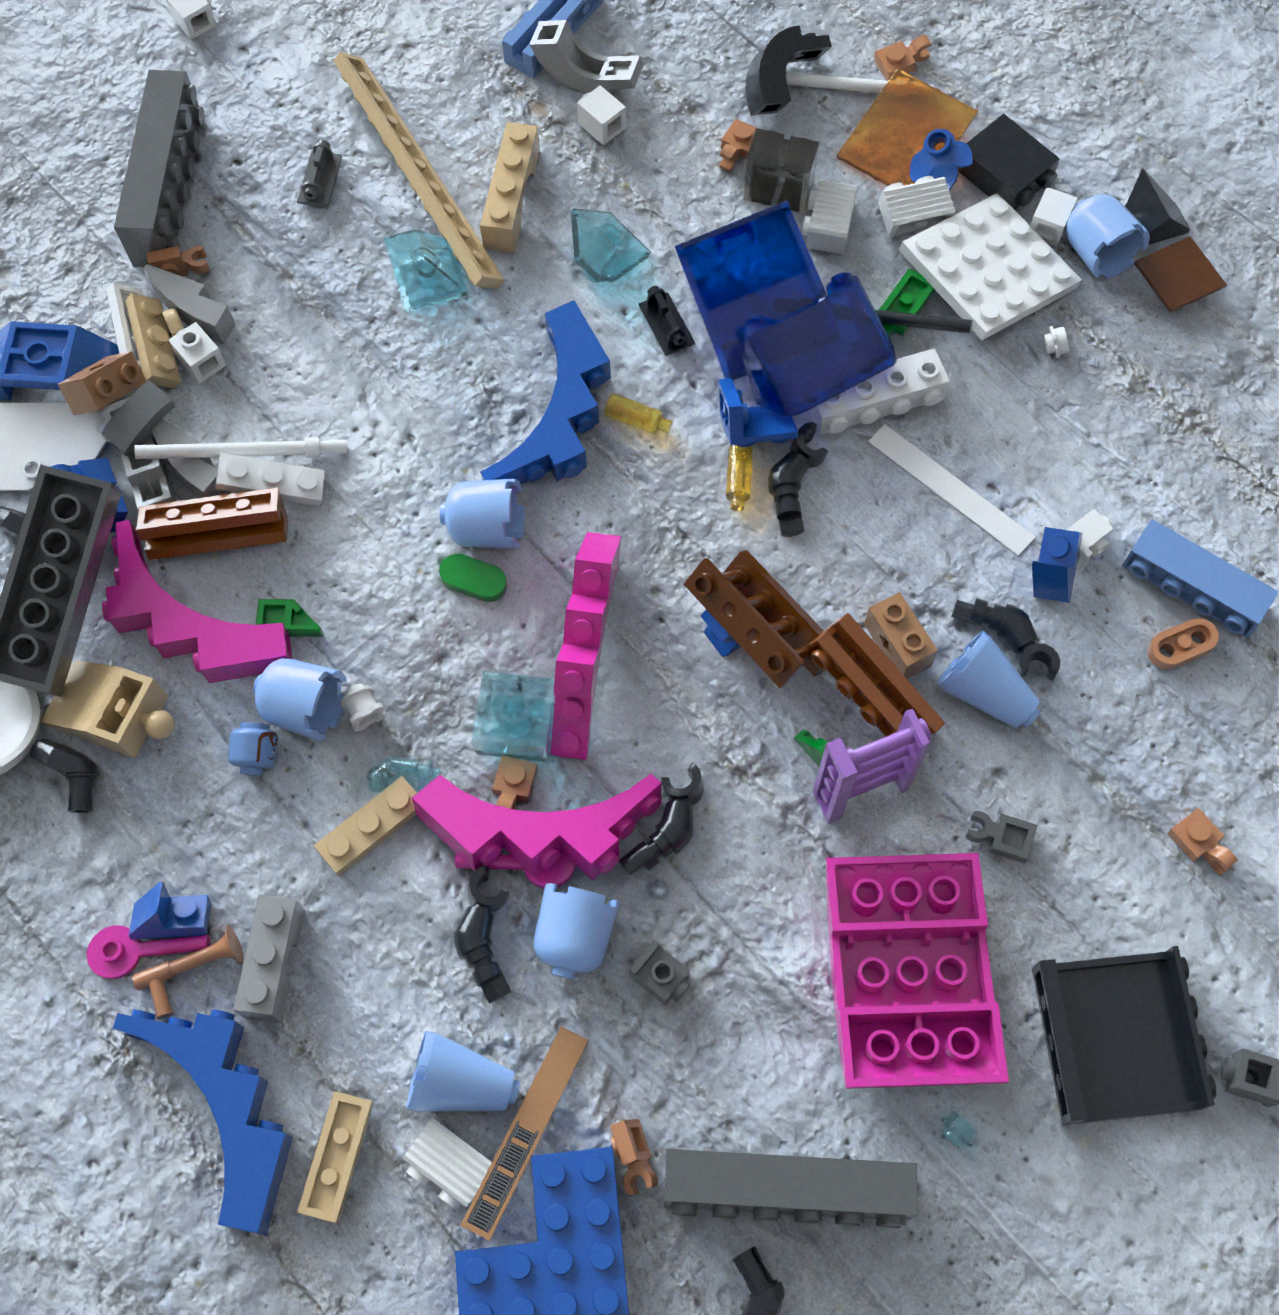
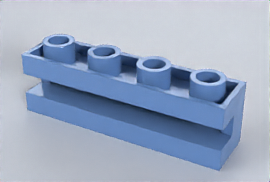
(516, 41)
(1200, 579)

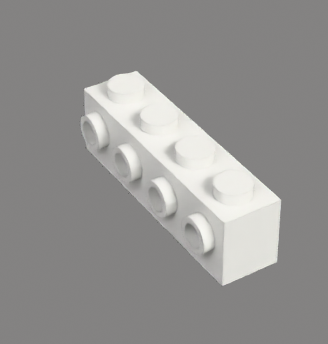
(906, 385)

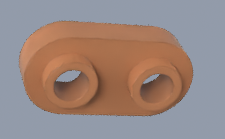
(1180, 644)

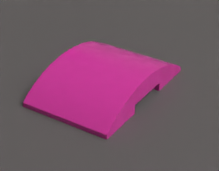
(912, 972)

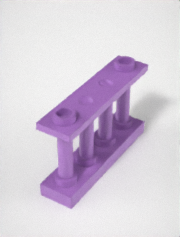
(853, 772)

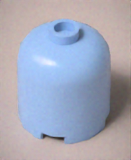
(1105, 235)
(484, 514)
(300, 697)
(573, 930)

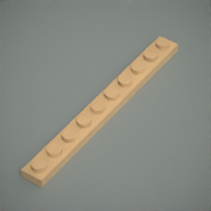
(419, 171)

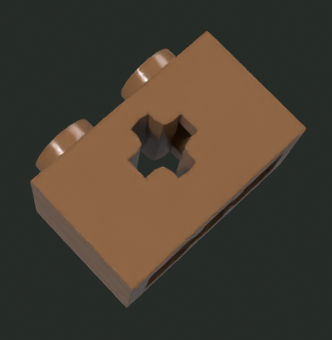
(102, 383)
(900, 635)

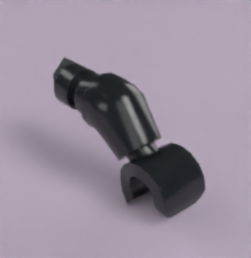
(786, 477)
(1015, 628)
(675, 826)
(474, 941)

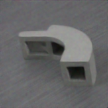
(576, 65)

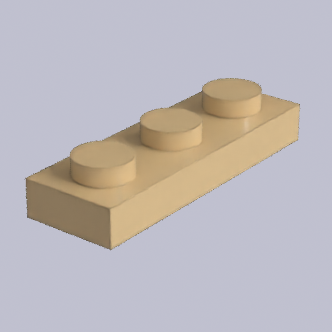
(152, 341)
(368, 827)
(335, 1157)

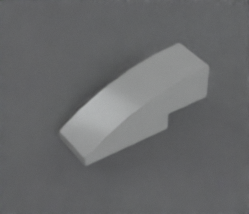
(191, 302)
(192, 472)
(148, 478)

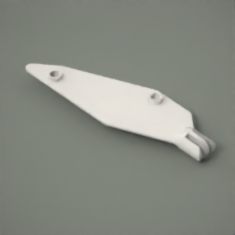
(48, 436)

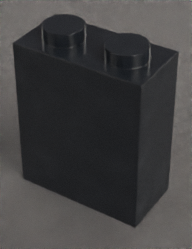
(1010, 163)

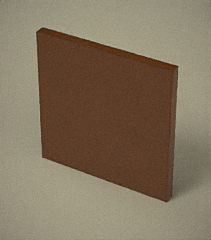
(1180, 274)

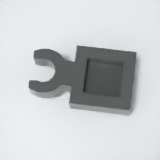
(1009, 836)

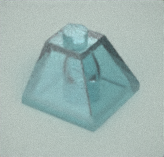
(604, 246)
(424, 269)

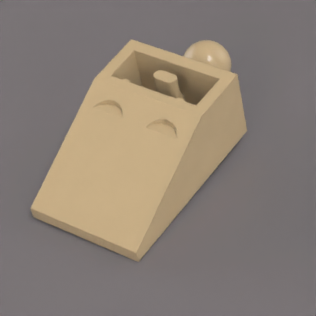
(110, 708)

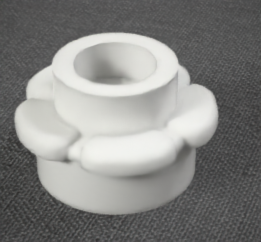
(1056, 341)

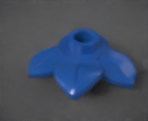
(943, 161)

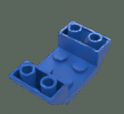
(46, 354)

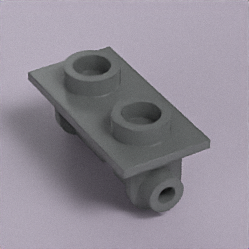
(320, 175)

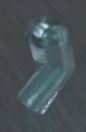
(388, 768)

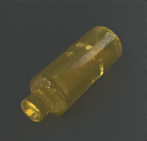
(636, 414)
(739, 476)

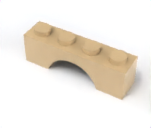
(503, 206)

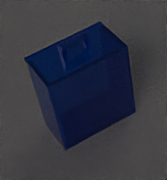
(748, 272)

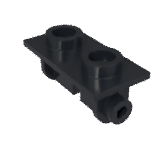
(665, 321)

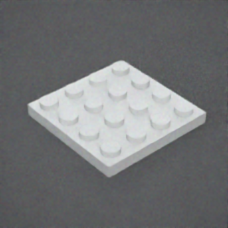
(990, 265)

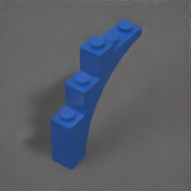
(572, 408)
(252, 1154)

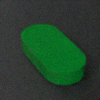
(473, 577)

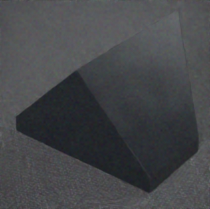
(1155, 210)

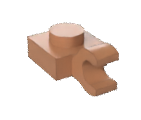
(902, 57)
(736, 144)
(179, 261)
(514, 781)
(1199, 838)
(632, 1149)

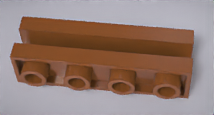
(212, 523)
(869, 677)

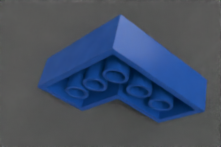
(578, 1251)

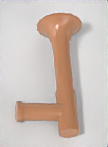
(154, 977)

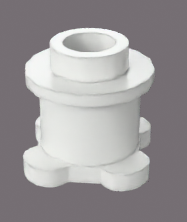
(362, 706)

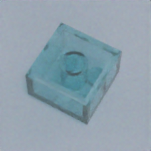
(514, 716)

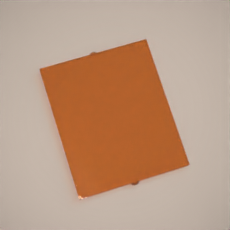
(898, 126)

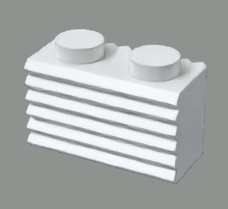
(915, 205)
(830, 217)
(448, 1163)

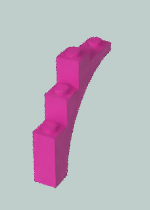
(582, 644)
(218, 647)
(535, 839)

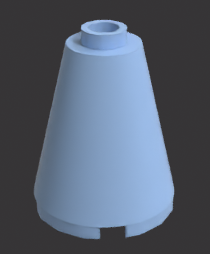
(990, 683)
(458, 1079)

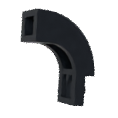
(766, 76)

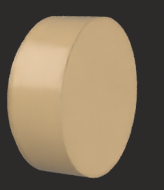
(173, 320)

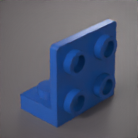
(751, 424)

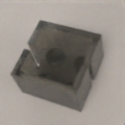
(777, 157)

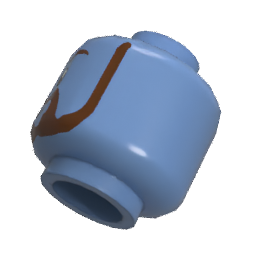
(252, 748)

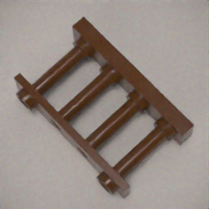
(757, 615)

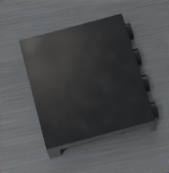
(1123, 1037)

